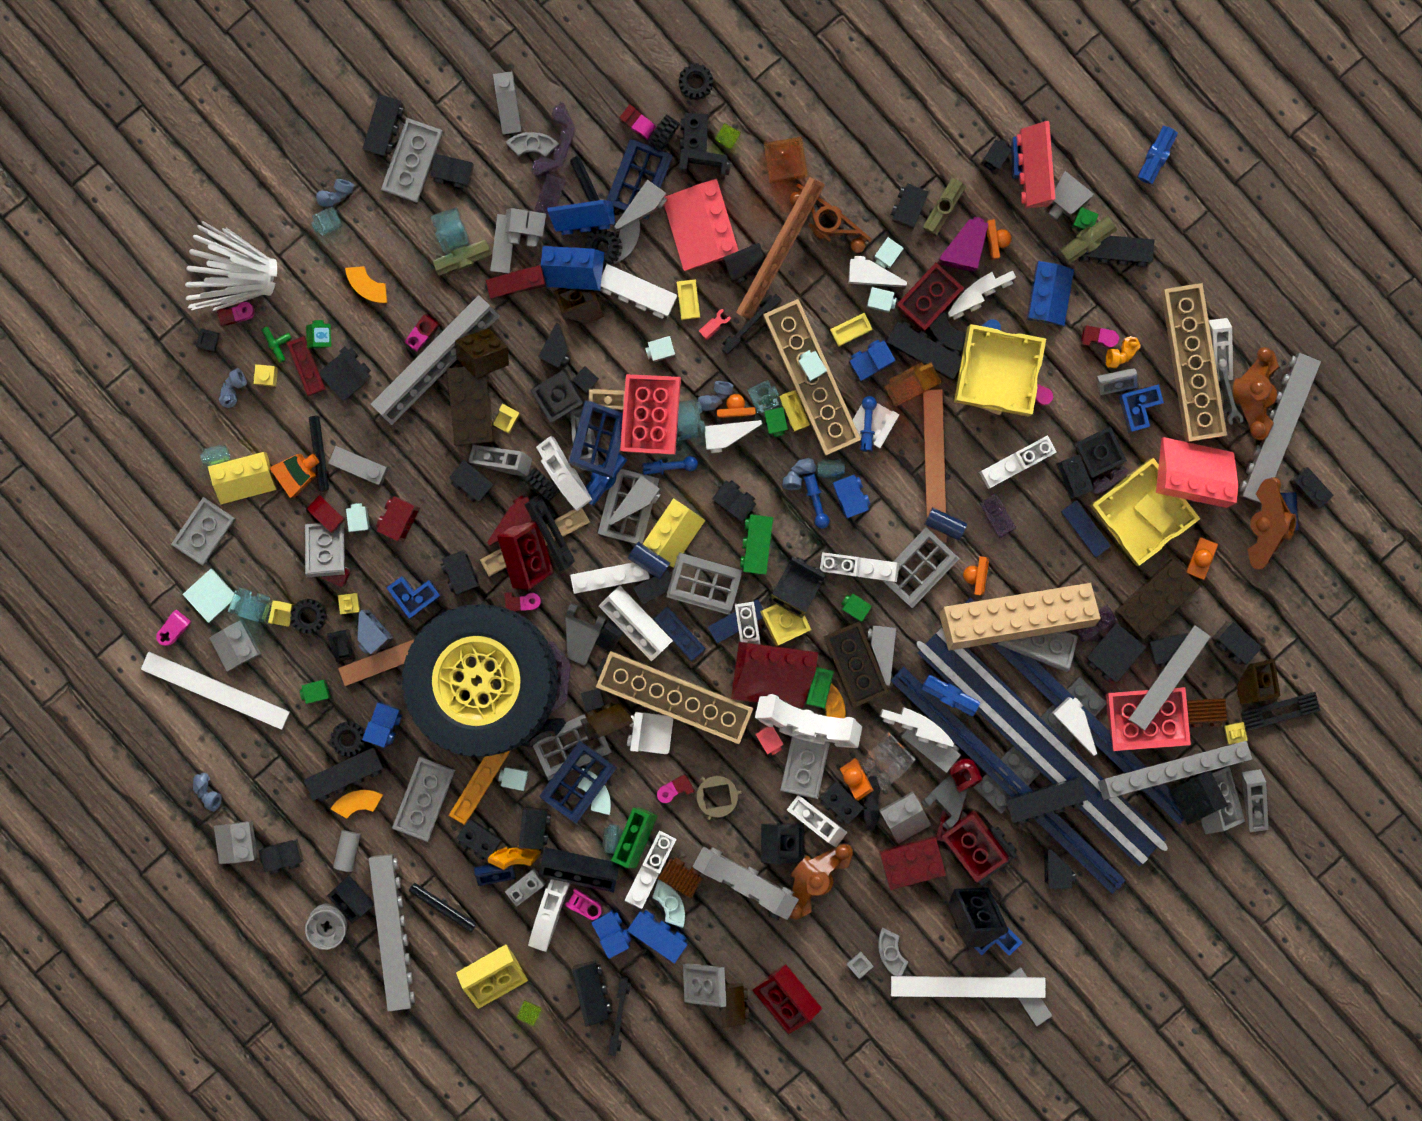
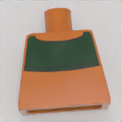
(295, 473)

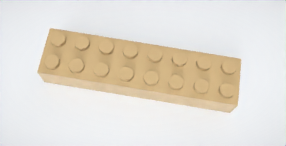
(1193, 362)
(820, 396)
(1019, 616)
(674, 697)

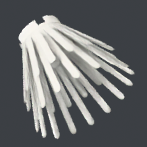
(250, 273)

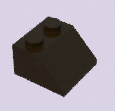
(605, 721)
(735, 1011)

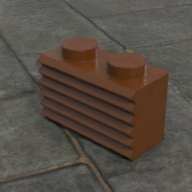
(1206, 711)
(681, 877)

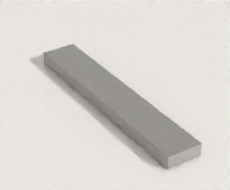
(1169, 678)

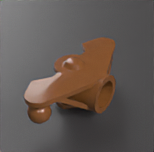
(857, 244)
(1256, 393)
(1271, 524)
(816, 878)

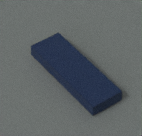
(1085, 528)
(728, 626)
(679, 633)

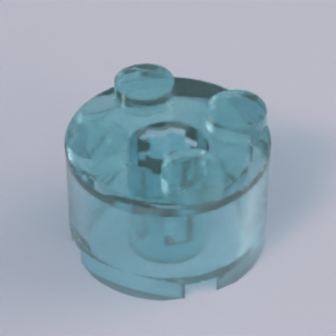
(450, 229)
(689, 420)
(250, 606)

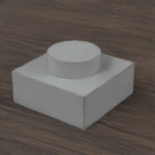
(859, 965)

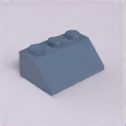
(371, 633)

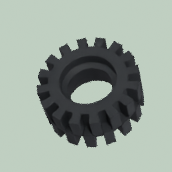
(695, 70)
(663, 133)
(612, 240)
(542, 484)
(308, 604)
(336, 738)

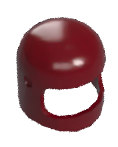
(969, 773)

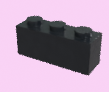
(383, 126)

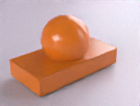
(997, 239)
(735, 405)
(1201, 558)
(977, 575)
(856, 779)

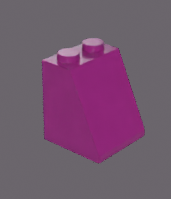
(966, 247)

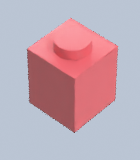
(770, 740)

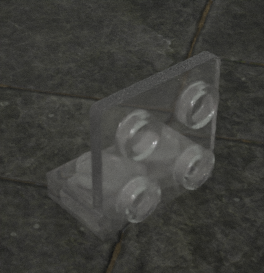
(887, 761)

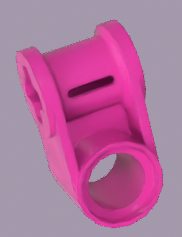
(175, 626)
(583, 904)

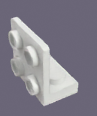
(882, 423)

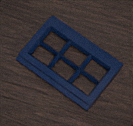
(625, 166)
(579, 441)
(591, 793)

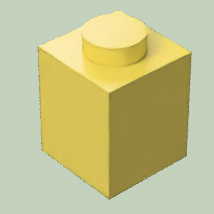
(265, 375)

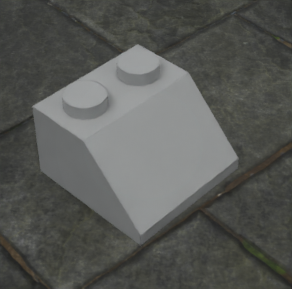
(235, 645)
(905, 817)
(235, 842)

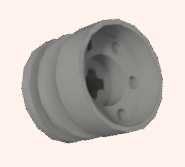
(324, 937)

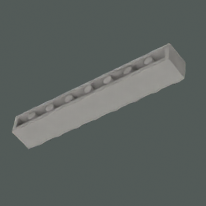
(433, 361)
(1285, 416)
(1174, 770)
(390, 932)

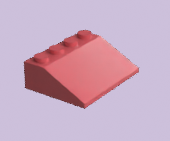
(1036, 165)
(700, 225)
(650, 414)
(1197, 473)
(1166, 729)

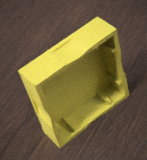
(999, 370)
(1128, 527)

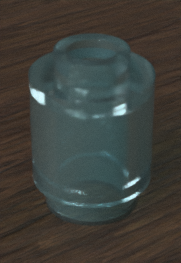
(215, 455)
(831, 468)
(611, 838)

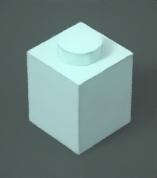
(888, 253)
(881, 300)
(660, 349)
(811, 365)
(357, 518)
(513, 778)

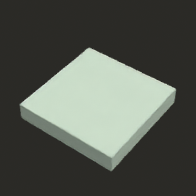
(209, 595)

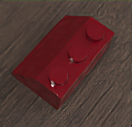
(525, 555)
(975, 846)
(787, 999)

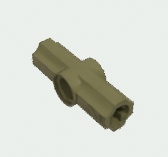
(950, 196)
(1088, 239)
(462, 257)

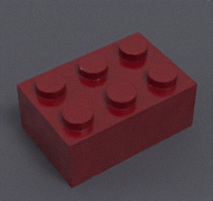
(929, 297)
(397, 519)
(912, 863)

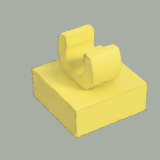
(349, 603)
(1235, 733)

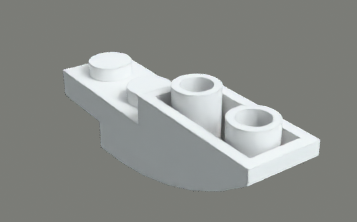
(972, 296)
(1017, 462)
(562, 473)
(859, 567)
(747, 623)
(925, 728)
(650, 870)
(548, 915)

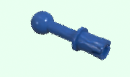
(869, 404)
(689, 463)
(821, 519)

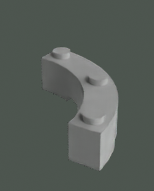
(746, 882)

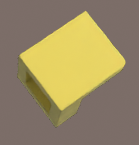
(506, 418)
(280, 613)

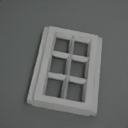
(609, 510)
(701, 564)
(933, 578)
(571, 725)

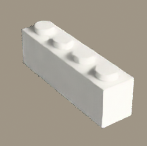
(637, 291)
(608, 577)
(635, 623)

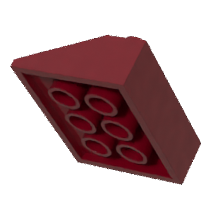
(773, 671)

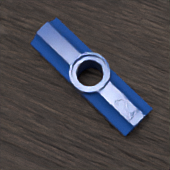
(1157, 155)
(601, 483)
(951, 695)

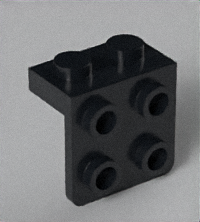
(346, 373)

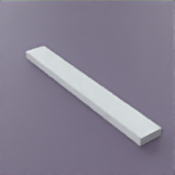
(215, 690)
(968, 986)

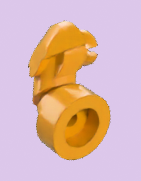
(1129, 347)

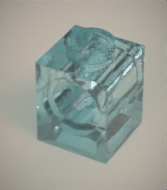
(326, 221)
(763, 396)

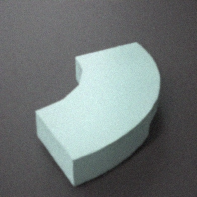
(602, 801)
(671, 902)

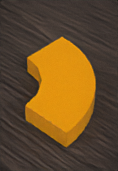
(365, 285)
(835, 704)
(357, 801)
(506, 857)

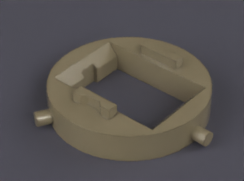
(721, 810)

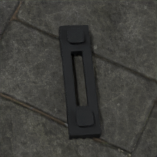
(770, 303)
(537, 508)
(1307, 704)
(615, 1044)

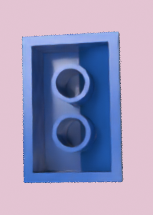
(582, 216)
(572, 267)
(1050, 293)

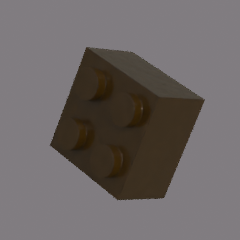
(482, 352)

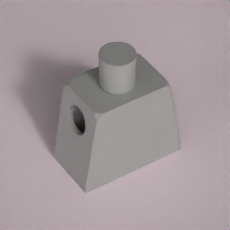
(1068, 196)

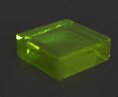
(727, 136)
(529, 1012)

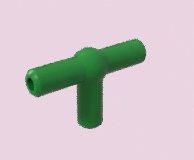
(275, 343)

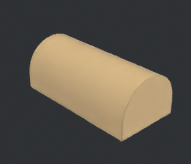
(609, 398)

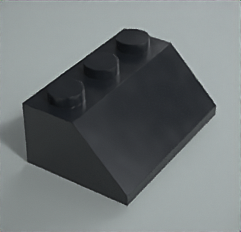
(977, 916)
(591, 992)

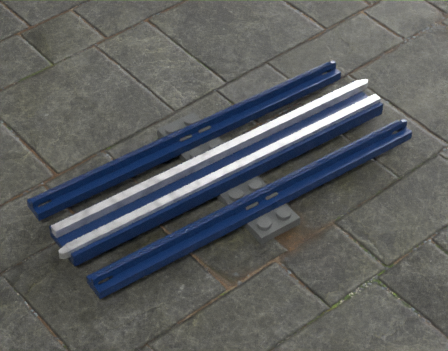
(1038, 748)

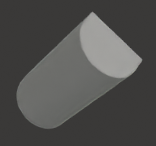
(1117, 381)
(346, 851)

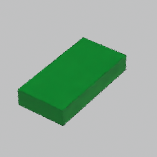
(820, 687)

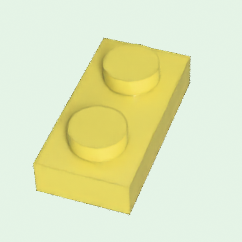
(794, 410)

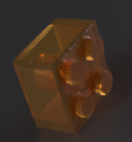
(785, 160)
(912, 383)

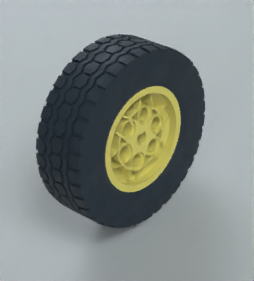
(521, 664)

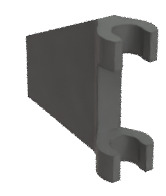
(1229, 404)
(581, 635)
(948, 799)

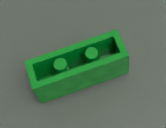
(756, 544)
(634, 838)

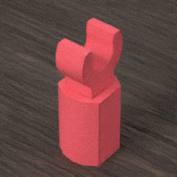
(713, 325)

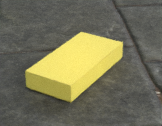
(688, 299)
(851, 329)
(1154, 513)

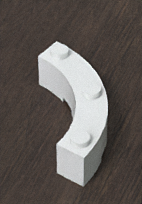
(806, 724)

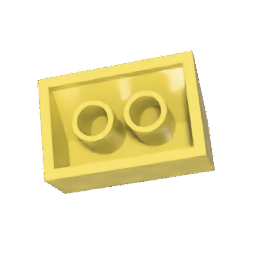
(242, 478)
(674, 531)
(491, 976)

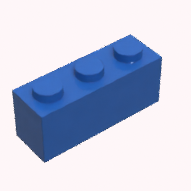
(658, 935)

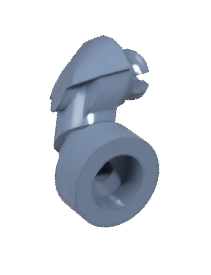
(342, 189)
(722, 389)
(228, 395)
(792, 480)
(211, 800)

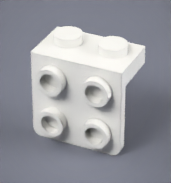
(650, 733)

